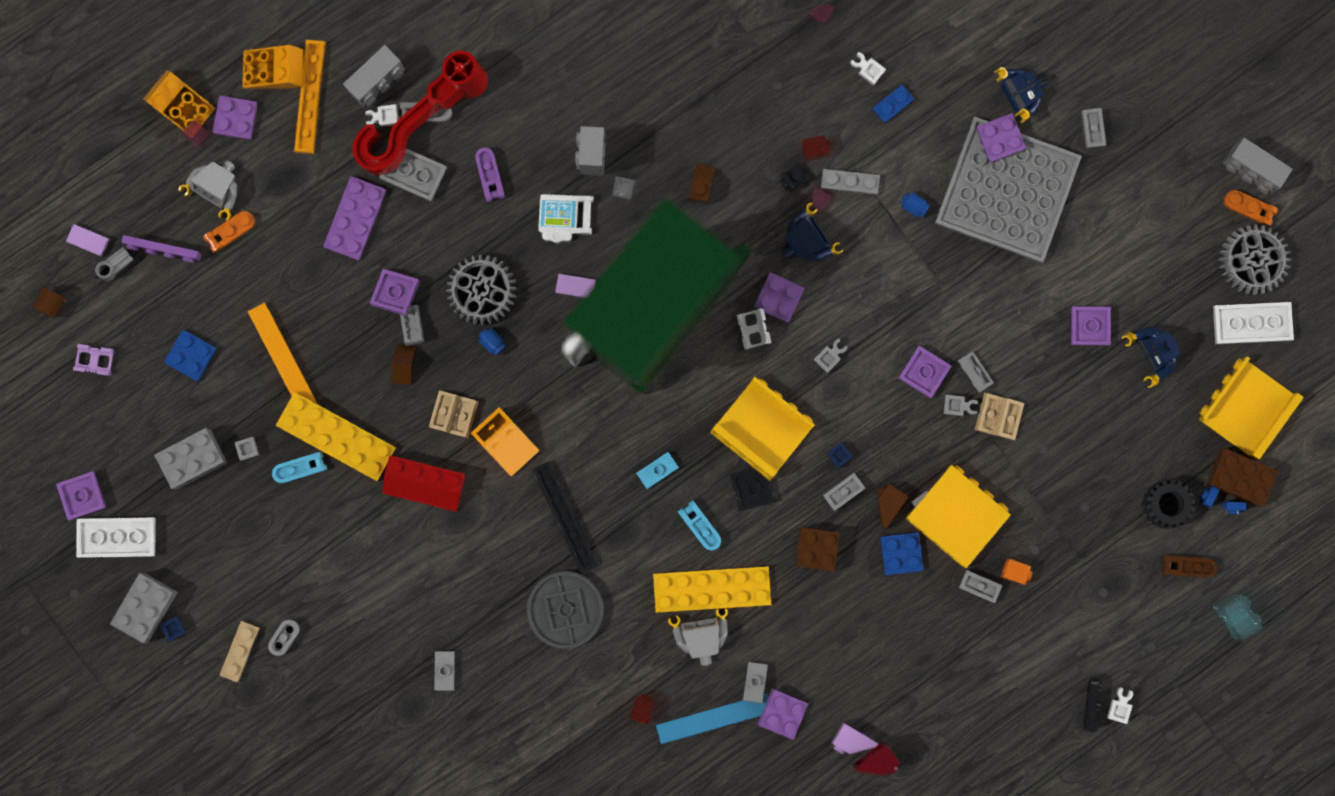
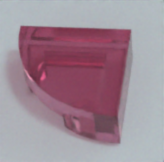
(822, 12)
(820, 199)

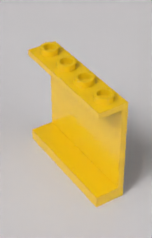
(1249, 408)
(762, 428)
(958, 516)

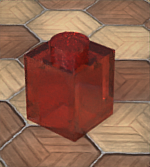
(815, 148)
(642, 709)

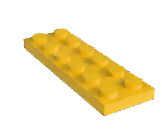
(335, 436)
(712, 589)

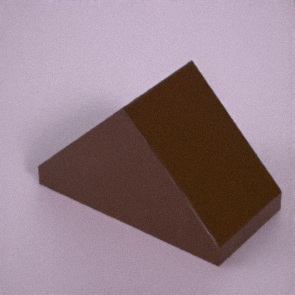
(403, 364)

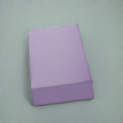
(87, 240)
(573, 285)

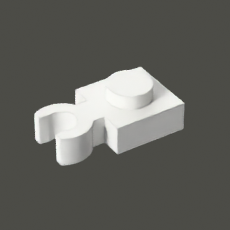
(870, 70)
(385, 116)
(1120, 709)

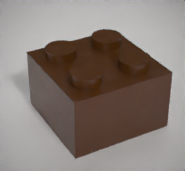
(817, 549)

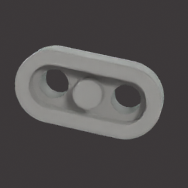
(284, 637)

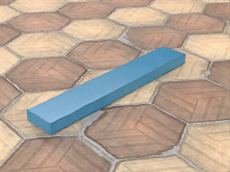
(709, 720)

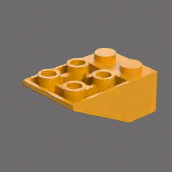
(273, 68)
(178, 101)
(505, 441)

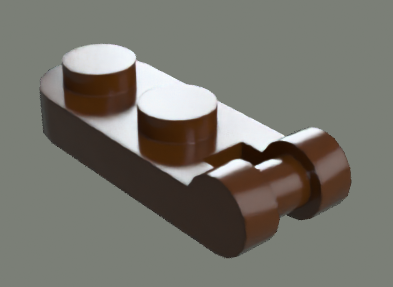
(1189, 566)

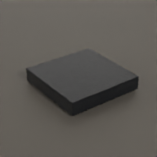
(752, 489)

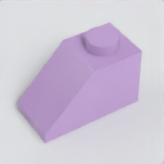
(851, 740)

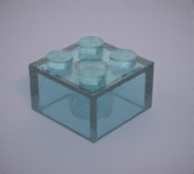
(1238, 616)

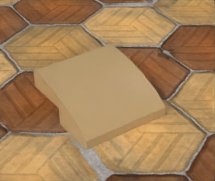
(453, 414)
(999, 416)

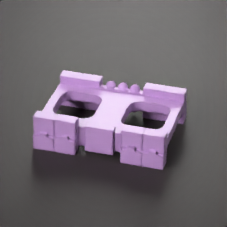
(93, 365)

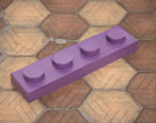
(154, 247)

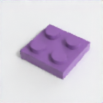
(235, 117)
(1001, 138)
(394, 292)
(779, 297)
(1091, 326)
(924, 372)
(81, 495)
(782, 714)

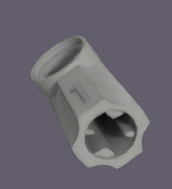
(116, 263)

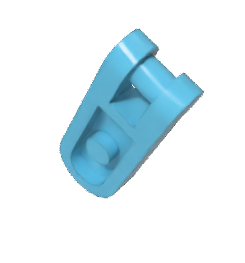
(298, 468)
(701, 527)

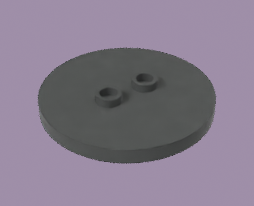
(565, 610)

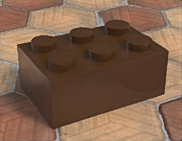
(1242, 478)

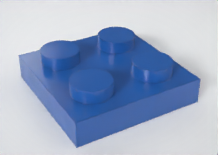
(190, 355)
(901, 553)

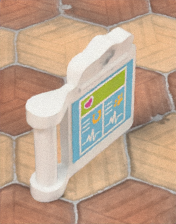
(559, 217)

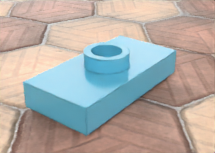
(657, 470)

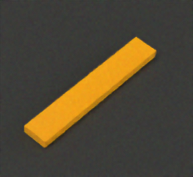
(310, 97)
(280, 352)

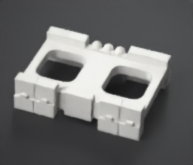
(759, 327)

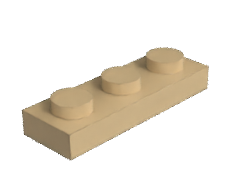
(239, 651)

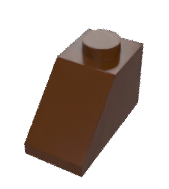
(701, 184)
(889, 503)

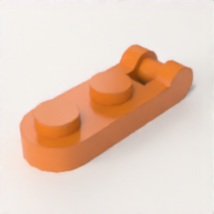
(1250, 207)
(230, 230)

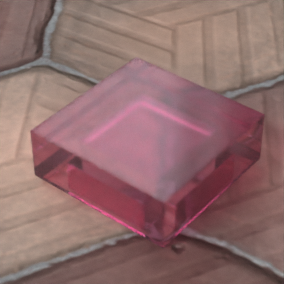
(195, 133)

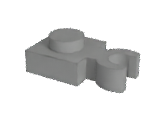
(828, 357)
(956, 406)

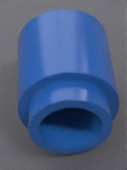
(914, 204)
(492, 341)

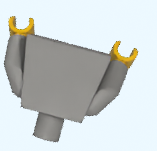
(214, 184)
(701, 637)

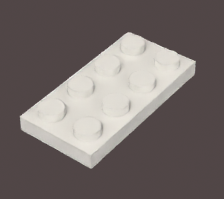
(1253, 323)
(115, 537)

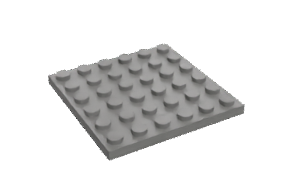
(1011, 199)

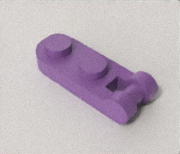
(489, 174)

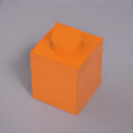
(1016, 572)

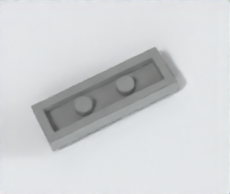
(850, 182)

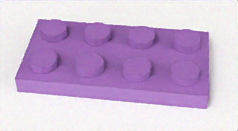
(355, 218)

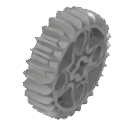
(1260, 253)
(461, 273)

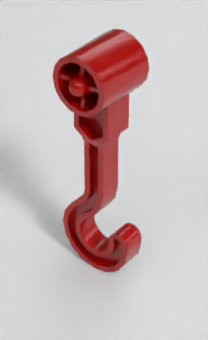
(459, 78)

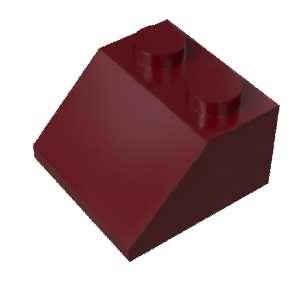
(878, 761)

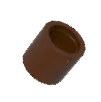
(48, 302)

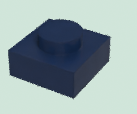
(839, 455)
(173, 628)

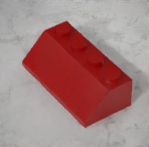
(423, 483)

